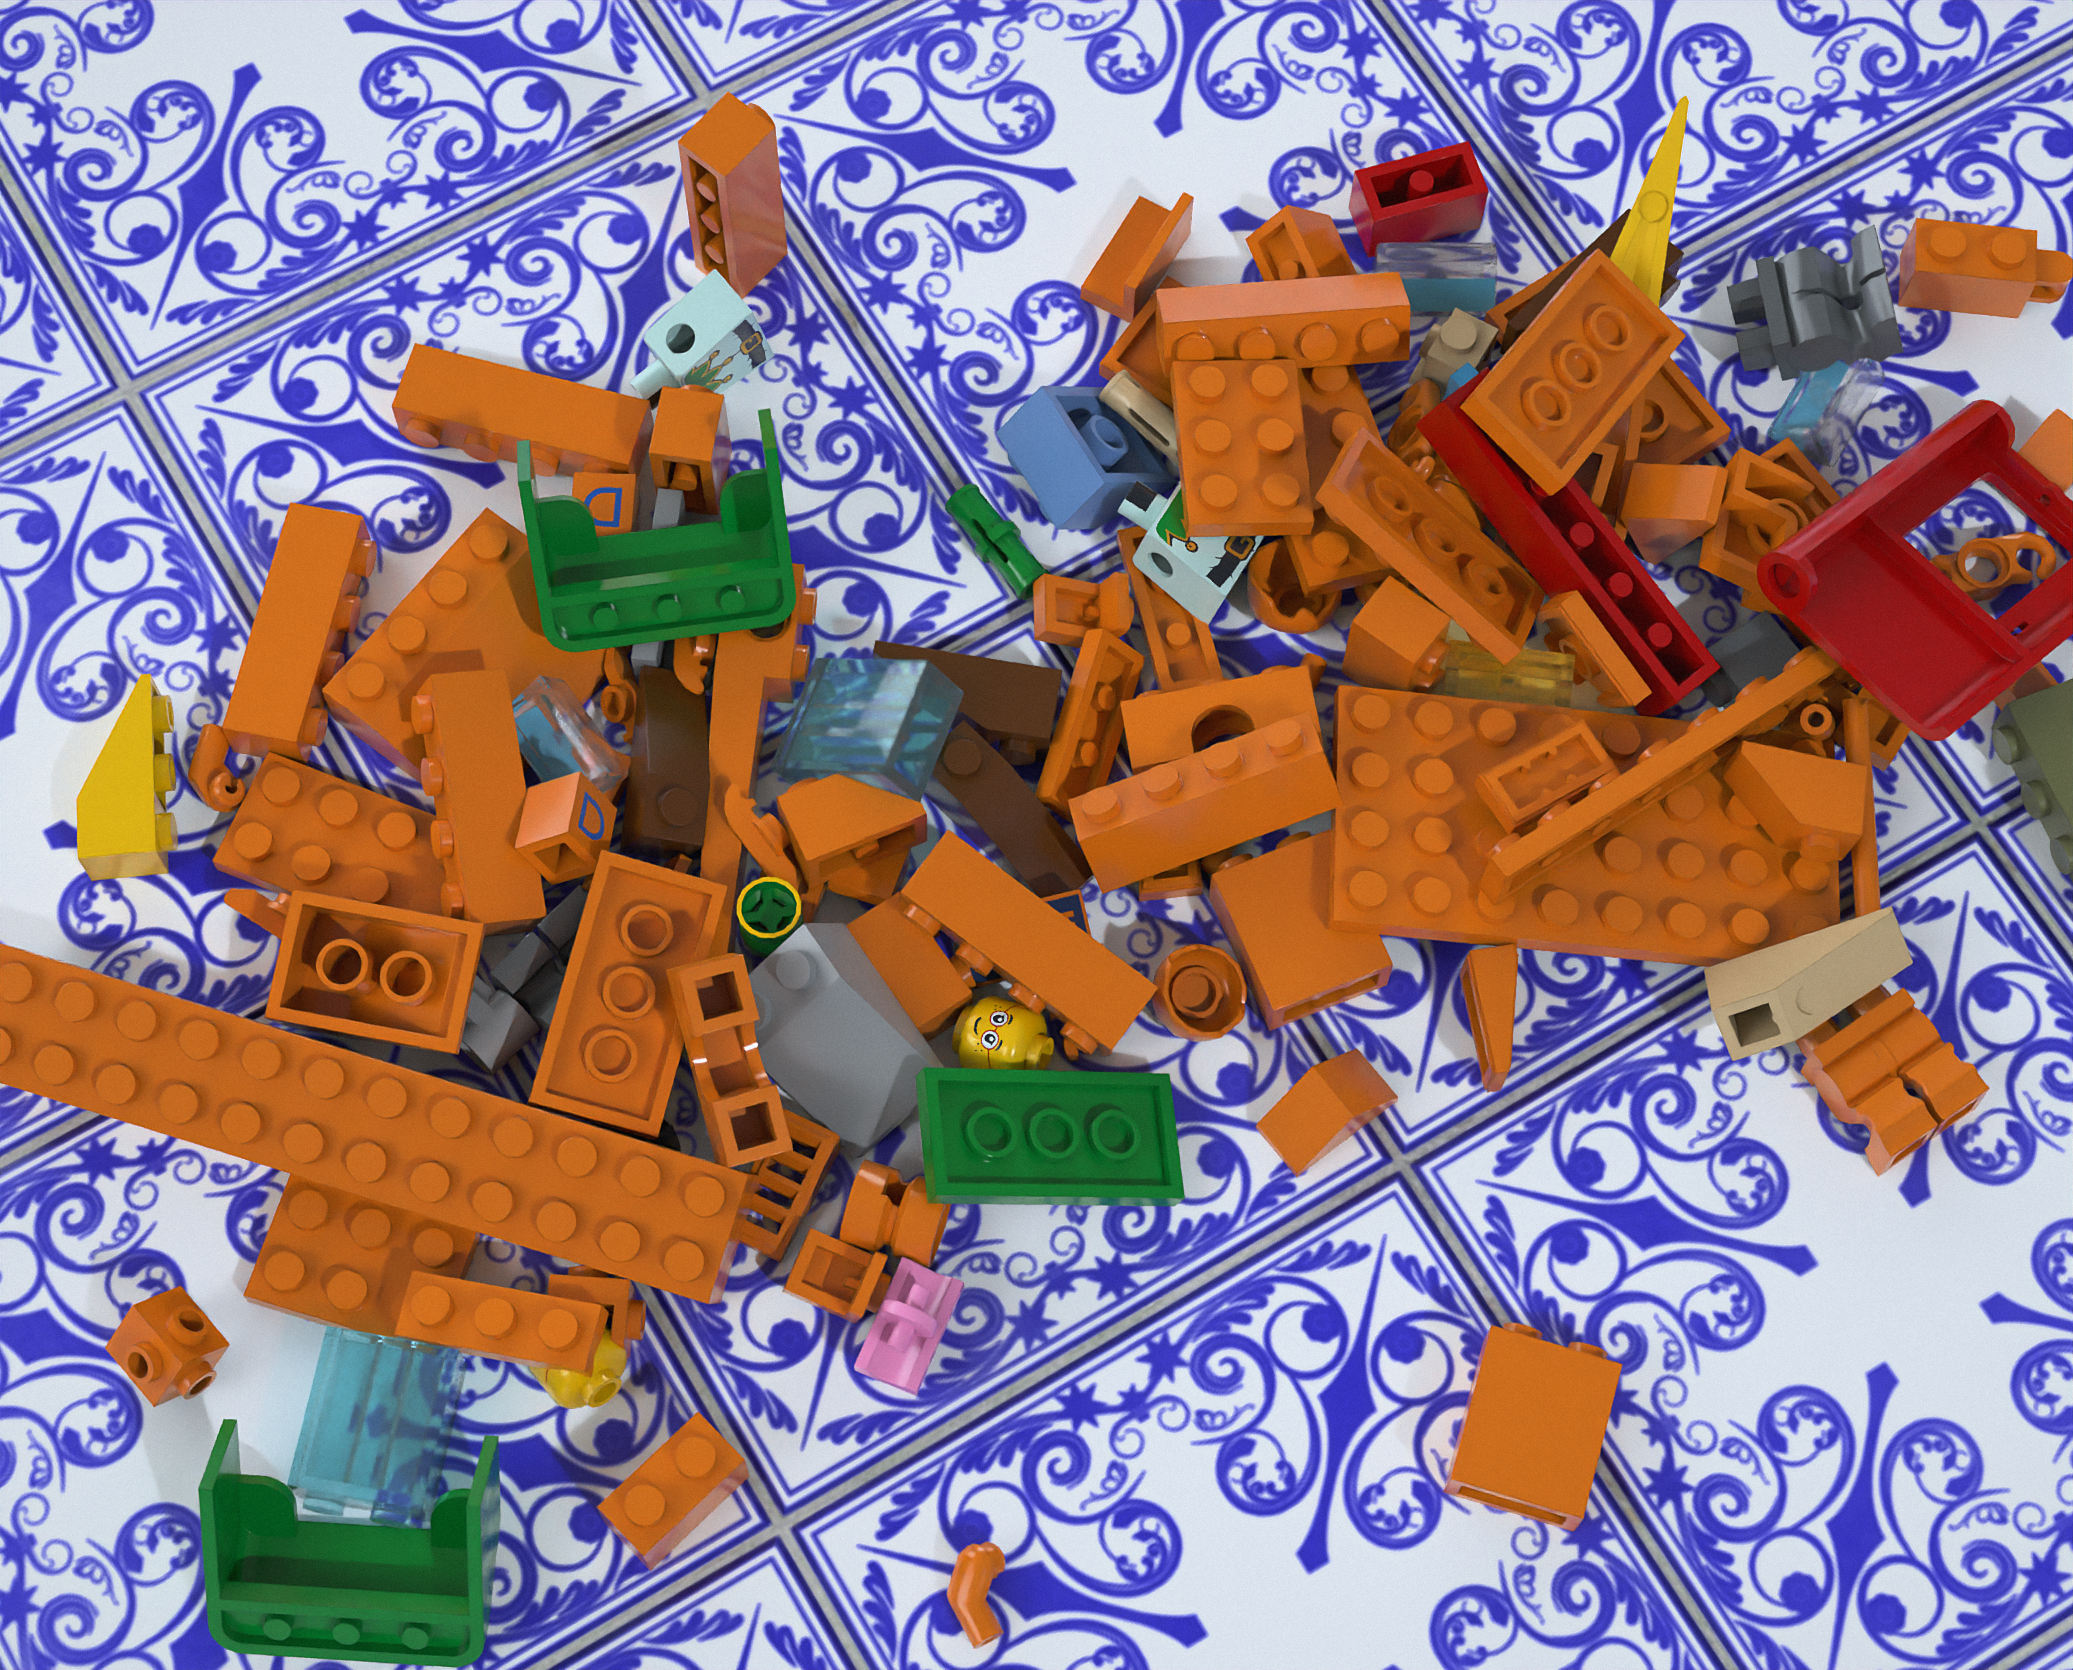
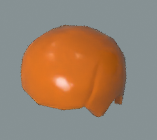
(1278, 597)
(1199, 993)

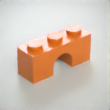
(1181, 722)
(720, 1039)

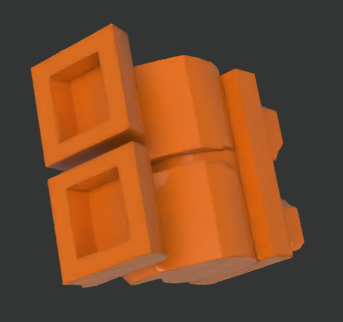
(1873, 1060)

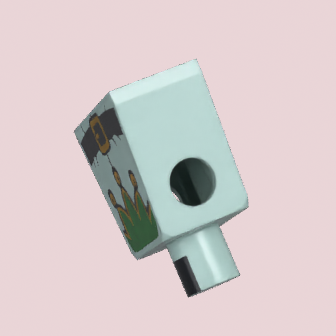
(703, 342)
(1189, 569)

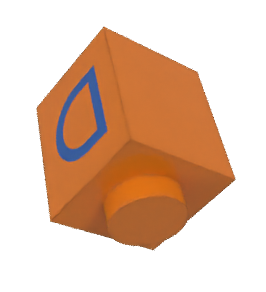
(612, 500)
(565, 827)

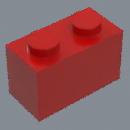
(1418, 197)

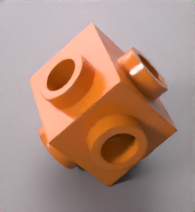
(168, 1347)

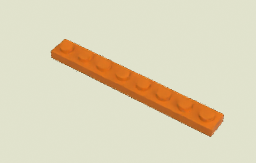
(1659, 772)

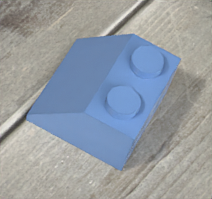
(1079, 456)

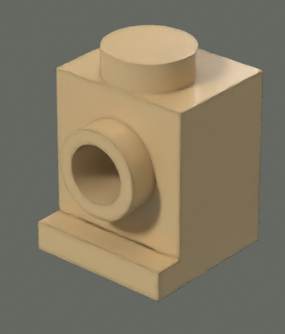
(1452, 346)

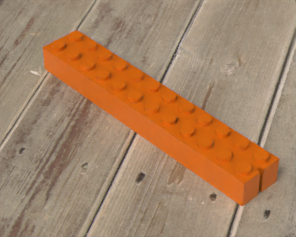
(370, 1126)

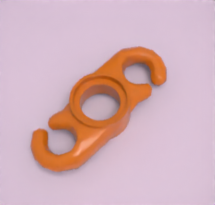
(1404, 437)
(2002, 554)

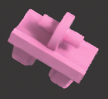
(909, 1326)

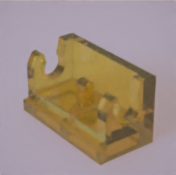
(1529, 682)

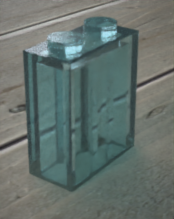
(869, 723)
(377, 1427)

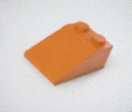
(375, 972)

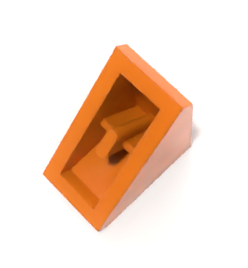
(1671, 506)
(1325, 1109)

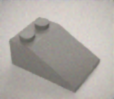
(838, 1035)

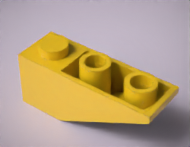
(123, 800)

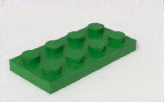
(1048, 1137)

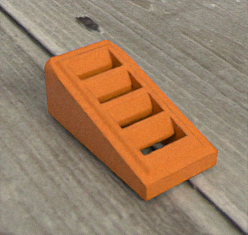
(1490, 997)
(827, 1147)

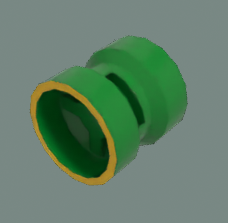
(768, 903)

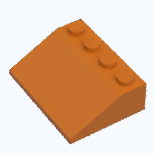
(462, 616)

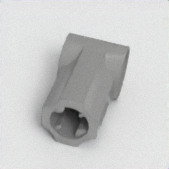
(495, 1028)

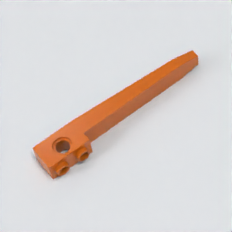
(746, 678)

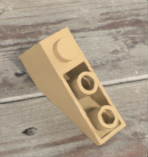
(1802, 982)

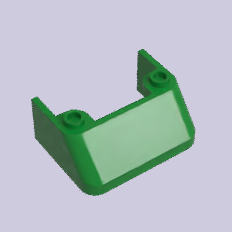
(661, 579)
(346, 1586)

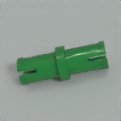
(995, 539)

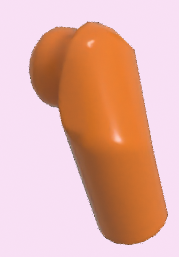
(1811, 723)
(210, 775)
(968, 1590)

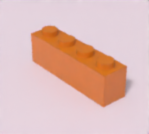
(734, 193)
(1298, 319)
(493, 405)
(299, 633)
(478, 799)
(1205, 802)
(1026, 943)

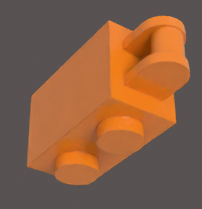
(1978, 269)

